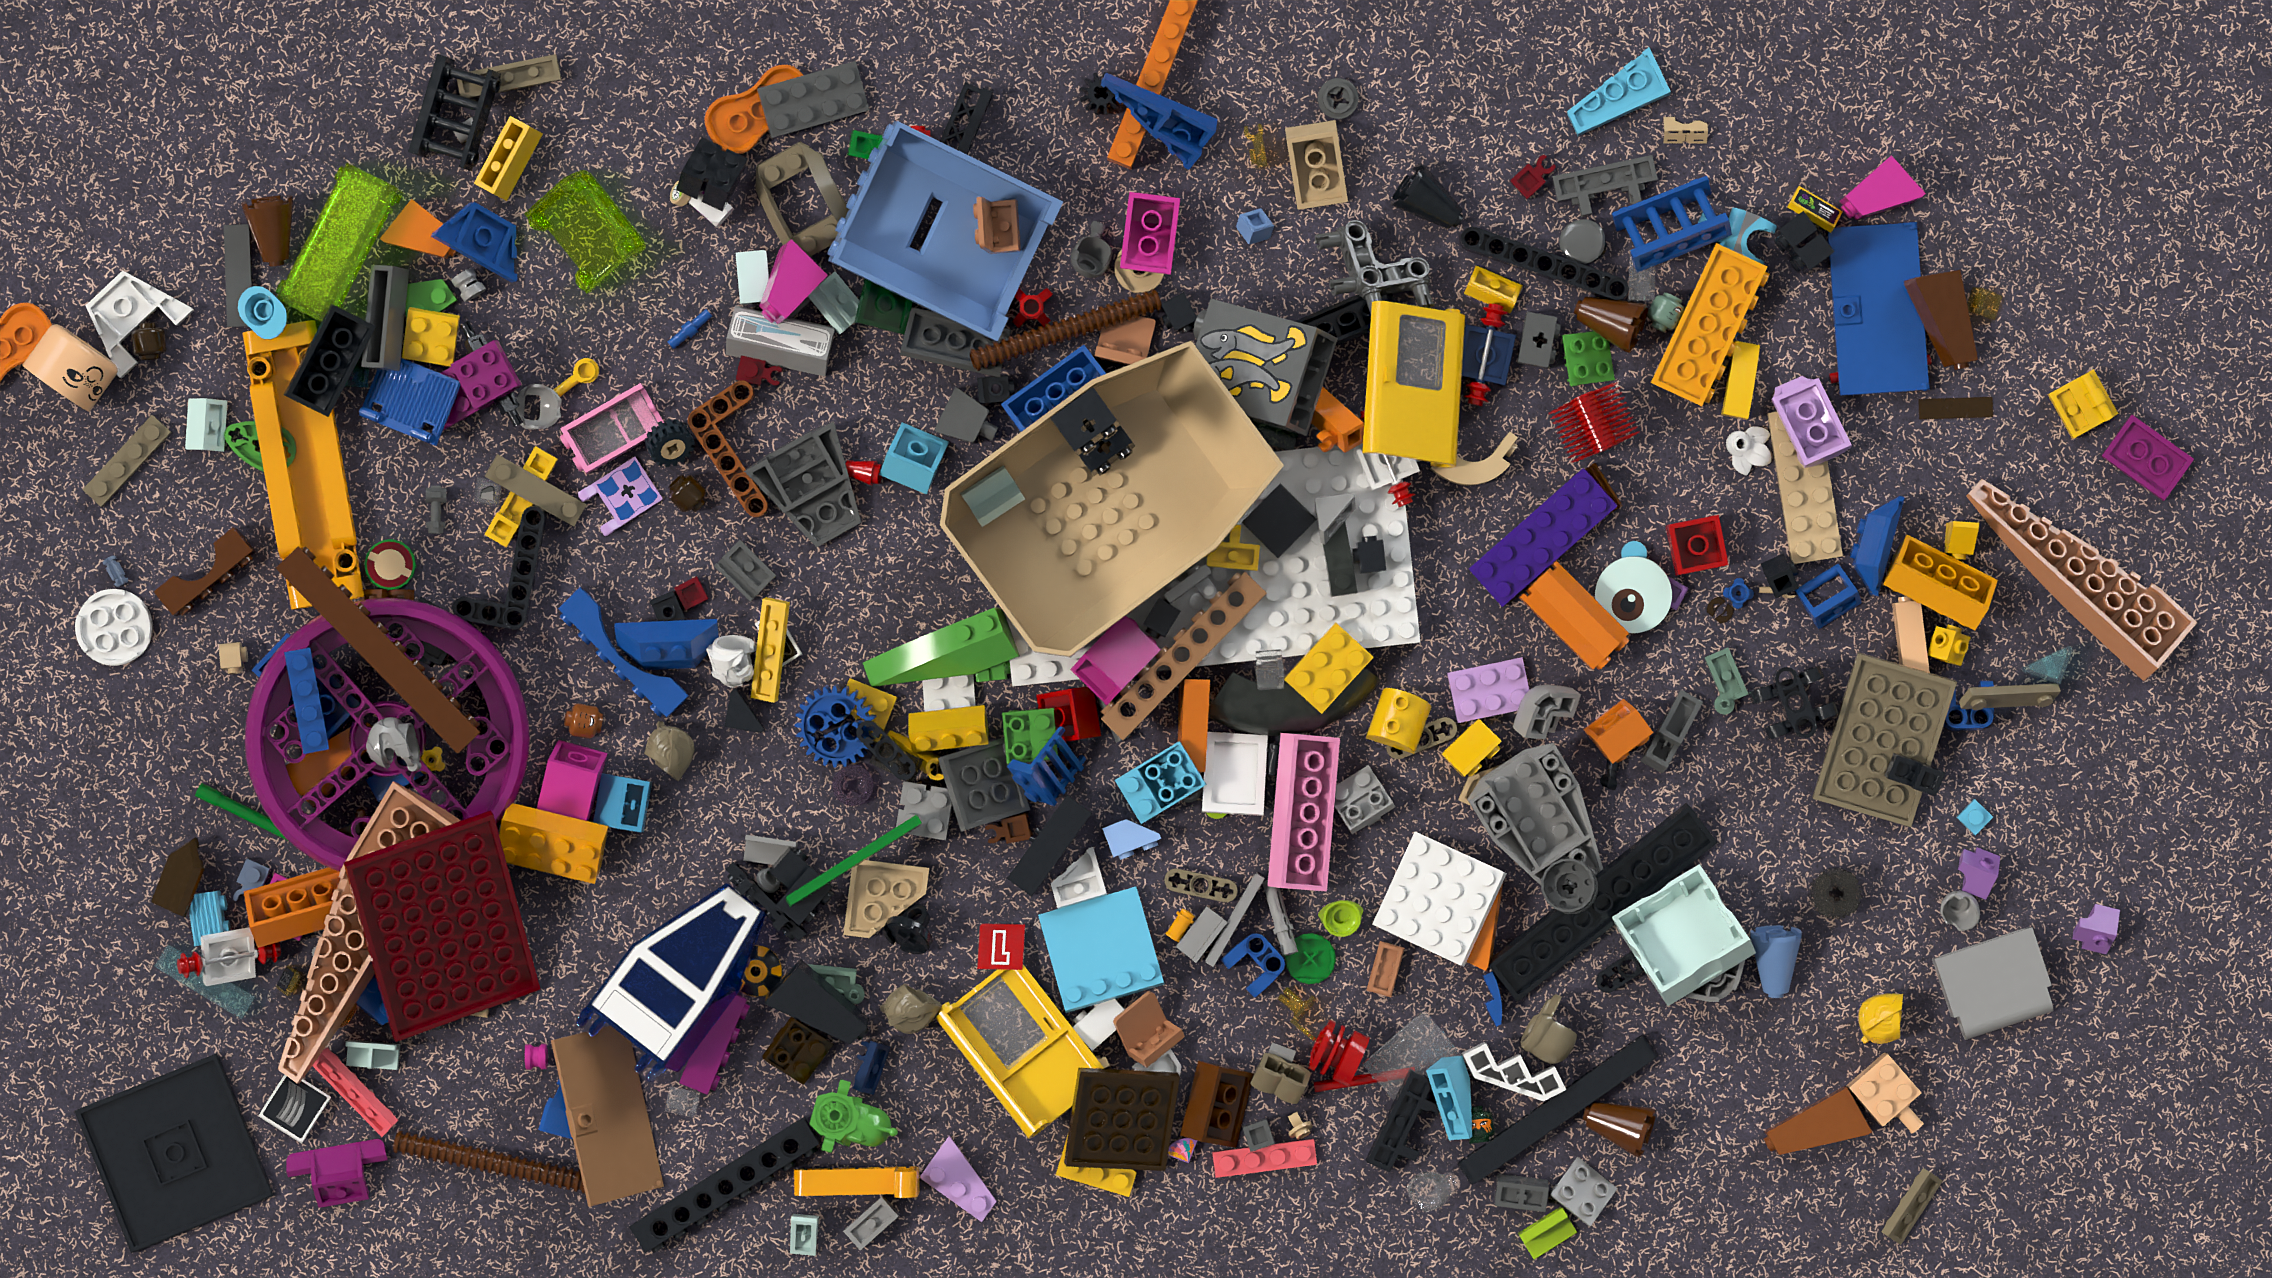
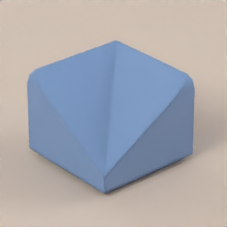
(1254, 226)

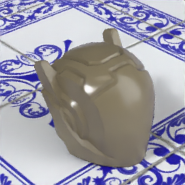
(670, 749)
(910, 1009)

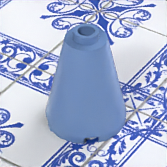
(1775, 957)

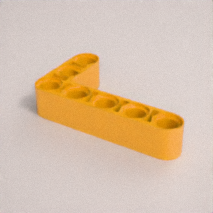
(899, 1181)

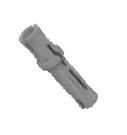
(1283, 928)

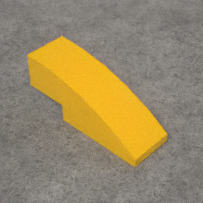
(1741, 380)

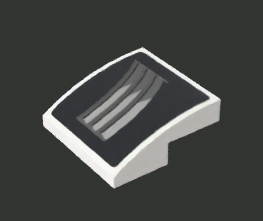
(294, 1107)

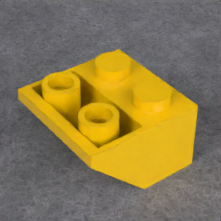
(1472, 748)

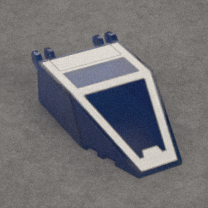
(679, 979)

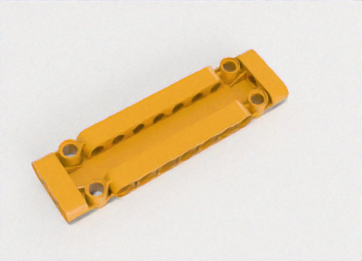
(312, 494)

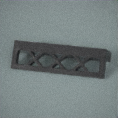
(974, 120)

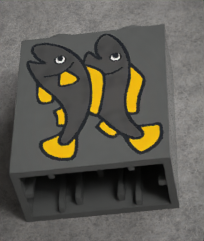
(1266, 362)

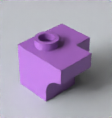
(1979, 870)
(2098, 929)

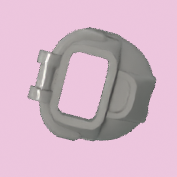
(549, 406)

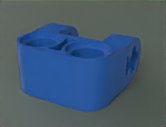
(1967, 715)
(1259, 957)

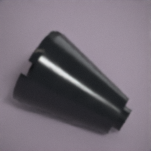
(1427, 199)

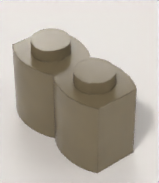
(1280, 1078)

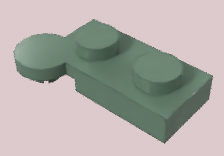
(1726, 680)
(842, 980)

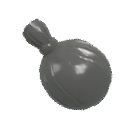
(1091, 253)

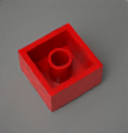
(1697, 545)

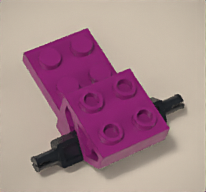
(484, 380)

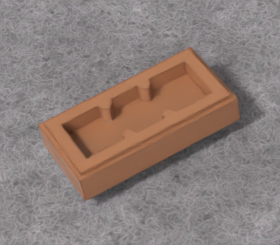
(1385, 969)

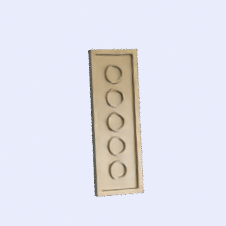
(1805, 501)

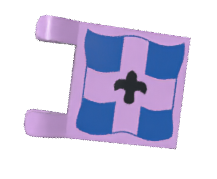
(625, 493)

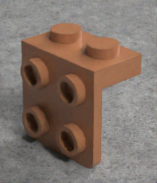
(997, 225)
(1146, 1030)

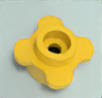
(437, 764)

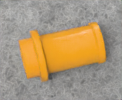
(1180, 924)

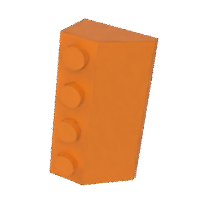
(290, 906)

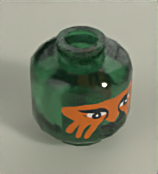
(1481, 1125)

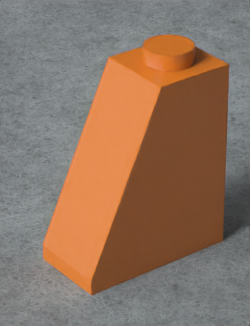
(413, 231)

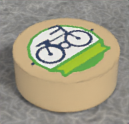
(677, 197)

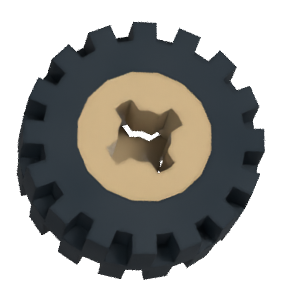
(669, 442)

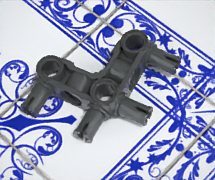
(1362, 265)

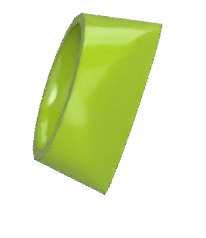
(1341, 917)

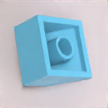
(913, 458)

